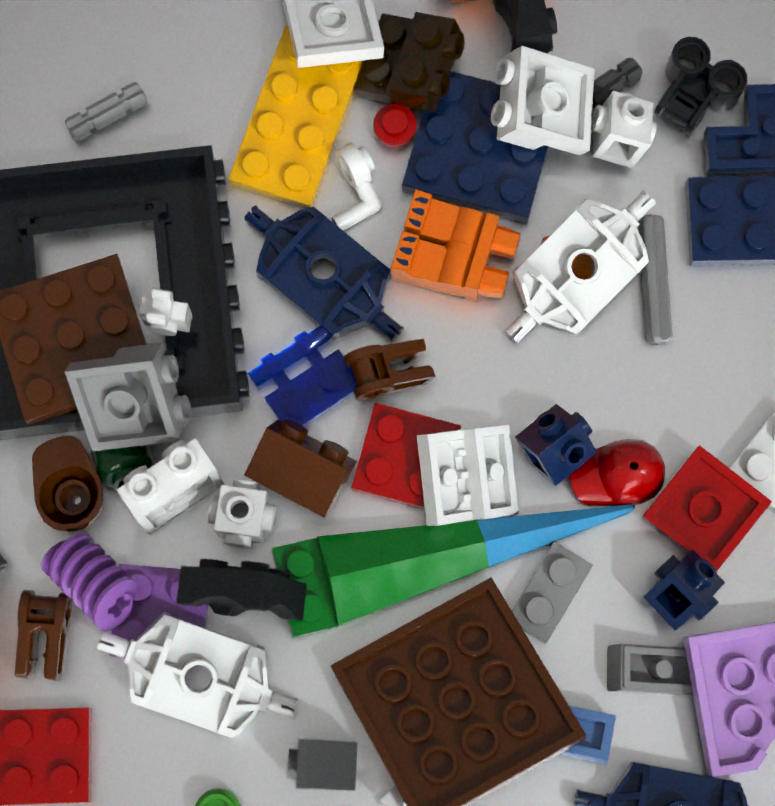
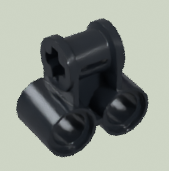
(695, 89)

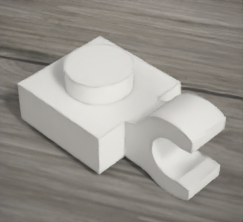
(164, 313)

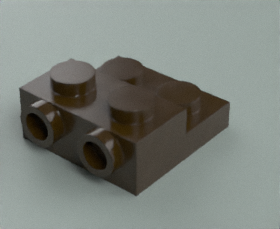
(414, 61)

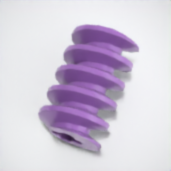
(91, 580)

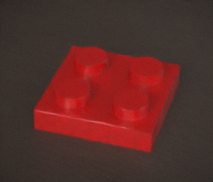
(391, 457)
(707, 508)
(45, 756)

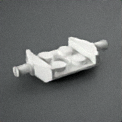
(546, 277)
(170, 648)

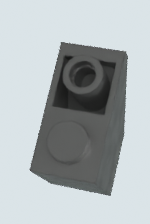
(323, 764)

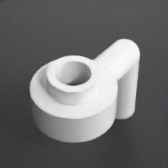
(356, 167)

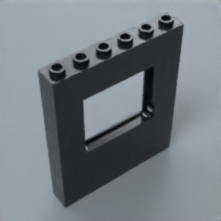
(190, 258)

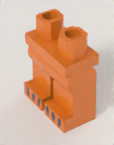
(451, 248)

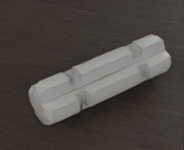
(106, 111)

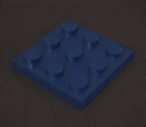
(464, 162)

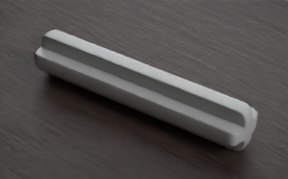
(655, 280)

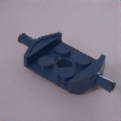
(338, 303)
(666, 787)

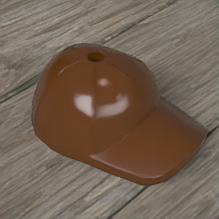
(60, 476)

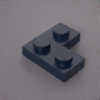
(749, 146)

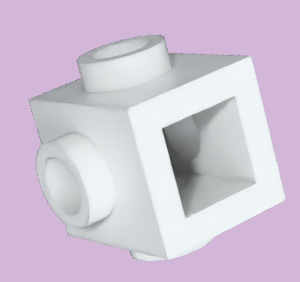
(622, 129)
(252, 527)

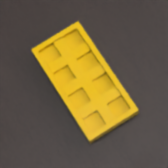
(294, 127)

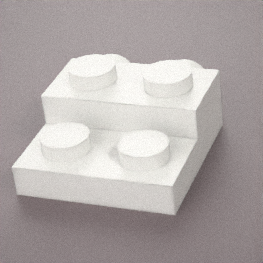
(543, 101)
(170, 485)

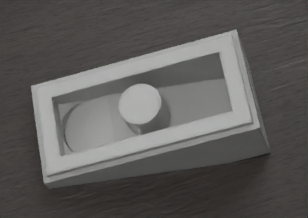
(648, 669)

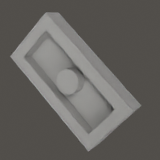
(550, 592)

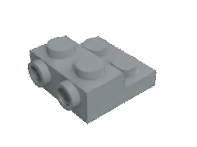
(129, 398)

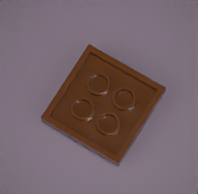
(62, 321)

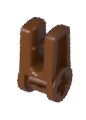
(377, 378)
(30, 626)

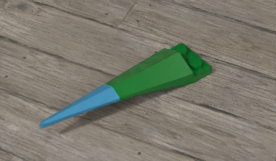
(379, 568)

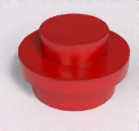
(394, 125)

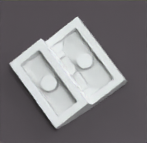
(467, 475)

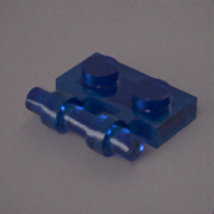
(314, 390)

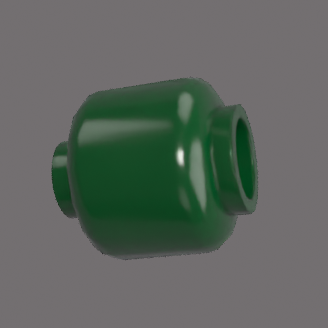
(115, 464)

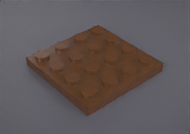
(458, 701)

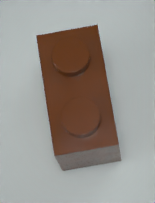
(301, 466)

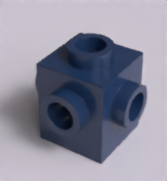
(557, 443)
(684, 589)

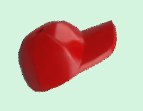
(610, 480)

